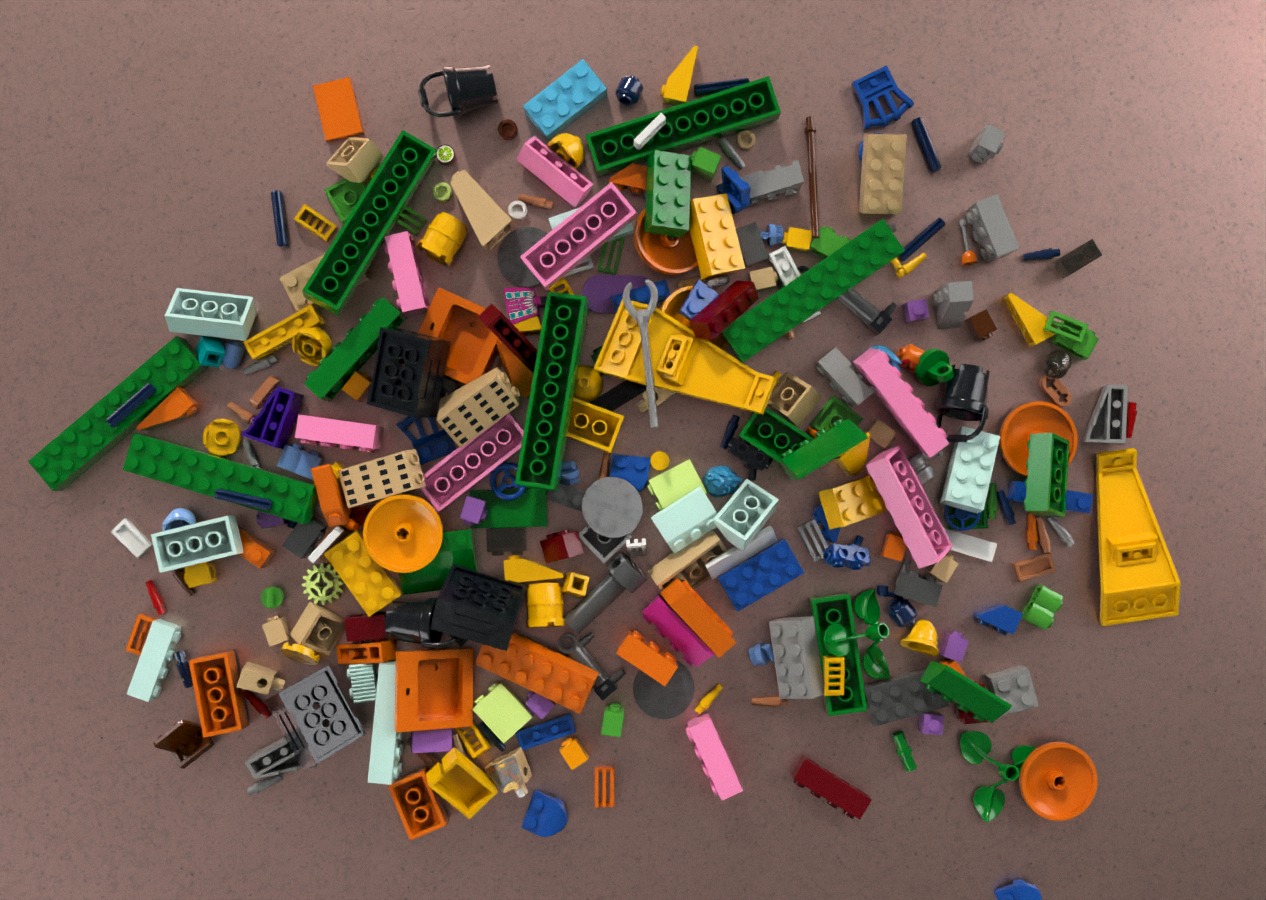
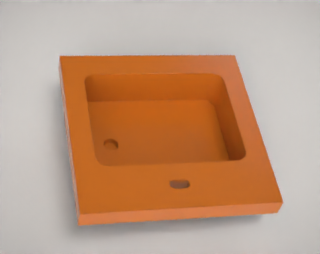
(470, 338)
(437, 689)

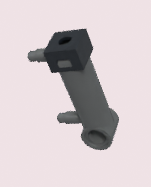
(866, 311)
(604, 684)

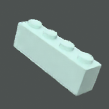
(154, 660)

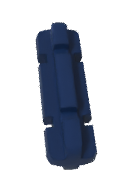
(183, 668)

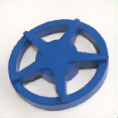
(961, 515)

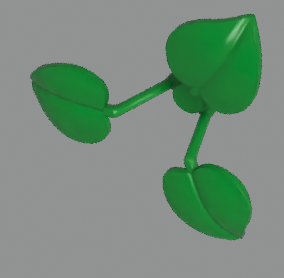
(836, 639)
(974, 748)

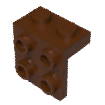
(185, 742)

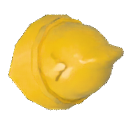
(922, 638)

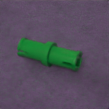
(904, 751)

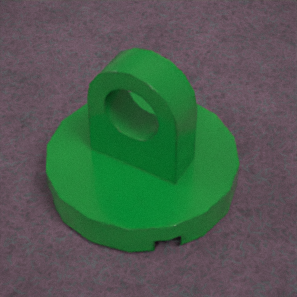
(934, 367)

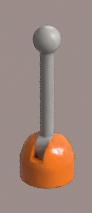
(969, 257)

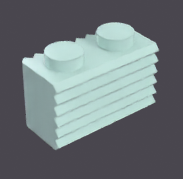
(363, 681)

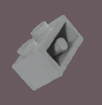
(987, 144)

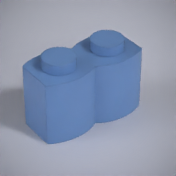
(298, 460)

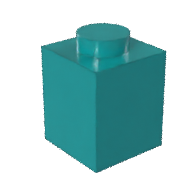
(210, 351)

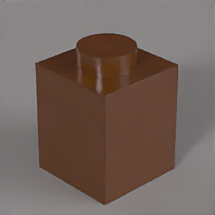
(981, 325)

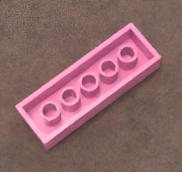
(578, 236)
(900, 401)
(472, 462)
(909, 506)

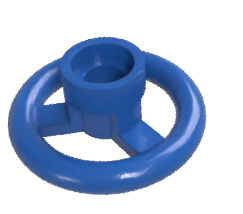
(497, 490)

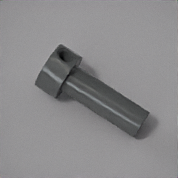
(623, 575)

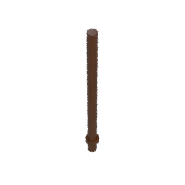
(810, 130)

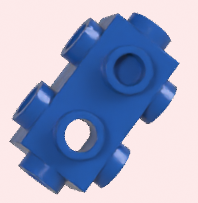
(848, 555)

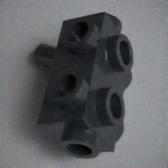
(753, 457)

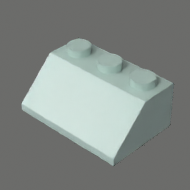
(745, 514)
(686, 520)

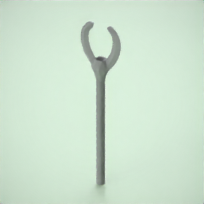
(642, 318)

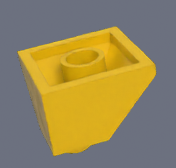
(854, 458)

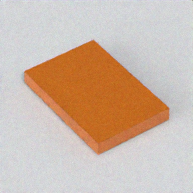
(338, 109)

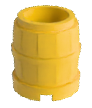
(443, 238)
(544, 605)

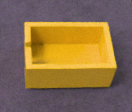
(851, 502)
(461, 783)

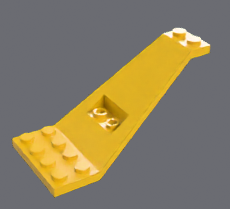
(697, 368)
(1138, 582)

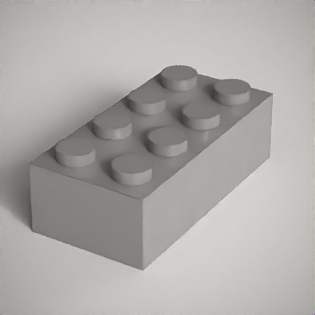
(796, 657)

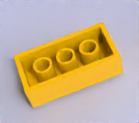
(714, 237)
(365, 579)

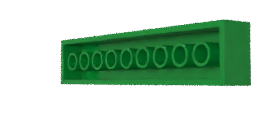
(685, 125)
(369, 223)
(812, 291)
(552, 392)
(93, 437)
(207, 472)

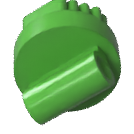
(272, 597)

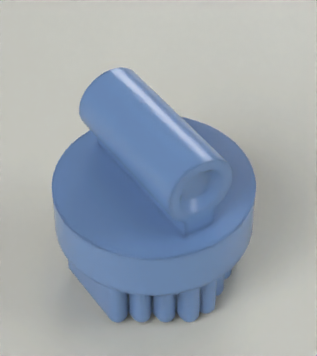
(773, 235)
(569, 473)
(761, 654)

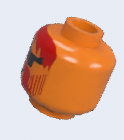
(909, 356)

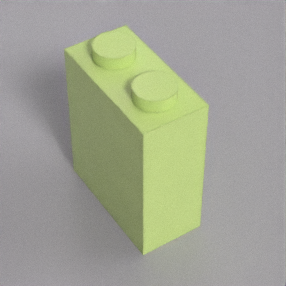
(674, 484)
(502, 711)

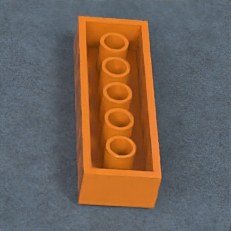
(541, 671)

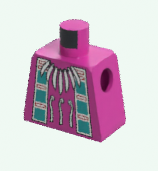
(523, 303)

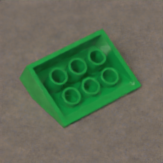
(821, 449)
(457, 549)

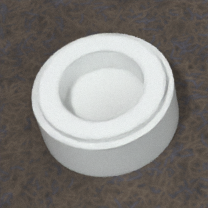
(517, 210)

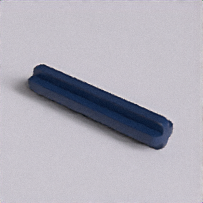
(714, 87)
(926, 144)
(279, 218)
(922, 238)
(131, 404)
(243, 499)

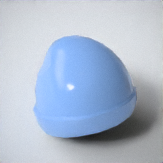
(178, 518)

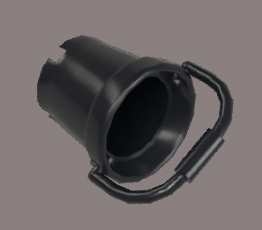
(466, 90)
(965, 399)
(412, 623)

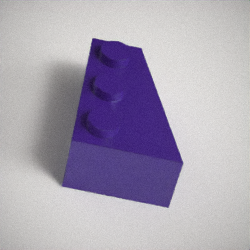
(276, 418)

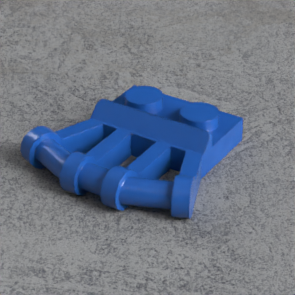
(874, 86)
(431, 446)

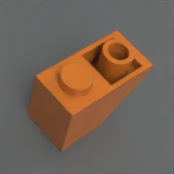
(631, 178)

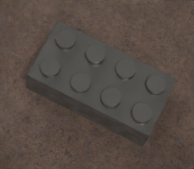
(900, 698)

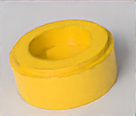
(659, 460)

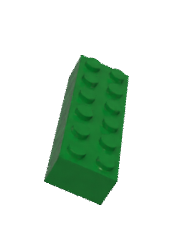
(353, 351)
(838, 610)

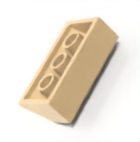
(688, 562)

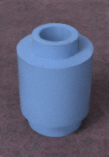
(233, 354)

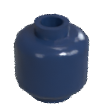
(629, 90)
(902, 612)

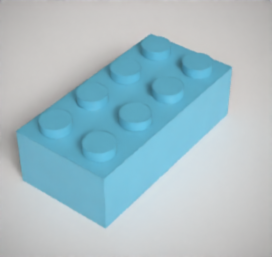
(565, 100)

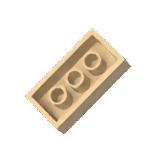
(882, 173)
(297, 279)

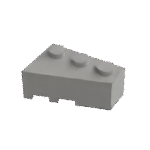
(774, 182)
(951, 303)
(844, 378)
(1109, 417)
(273, 760)

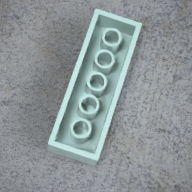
(385, 743)

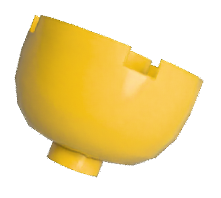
(568, 148)
(312, 345)
(588, 384)

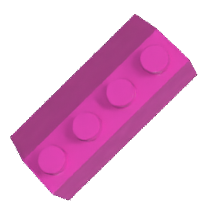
(677, 631)

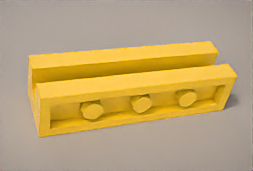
(283, 332)

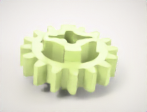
(323, 592)

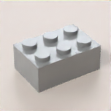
(991, 229)

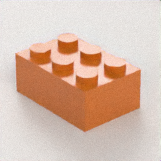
(647, 657)
(418, 804)

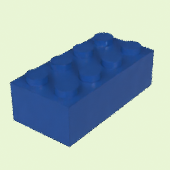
(760, 574)

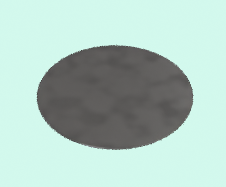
(509, 255)
(612, 507)
(661, 700)

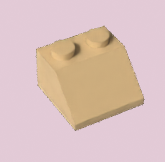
(355, 159)
(793, 399)
(318, 628)

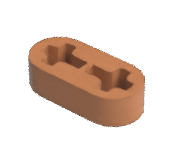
(264, 392)
(1051, 393)

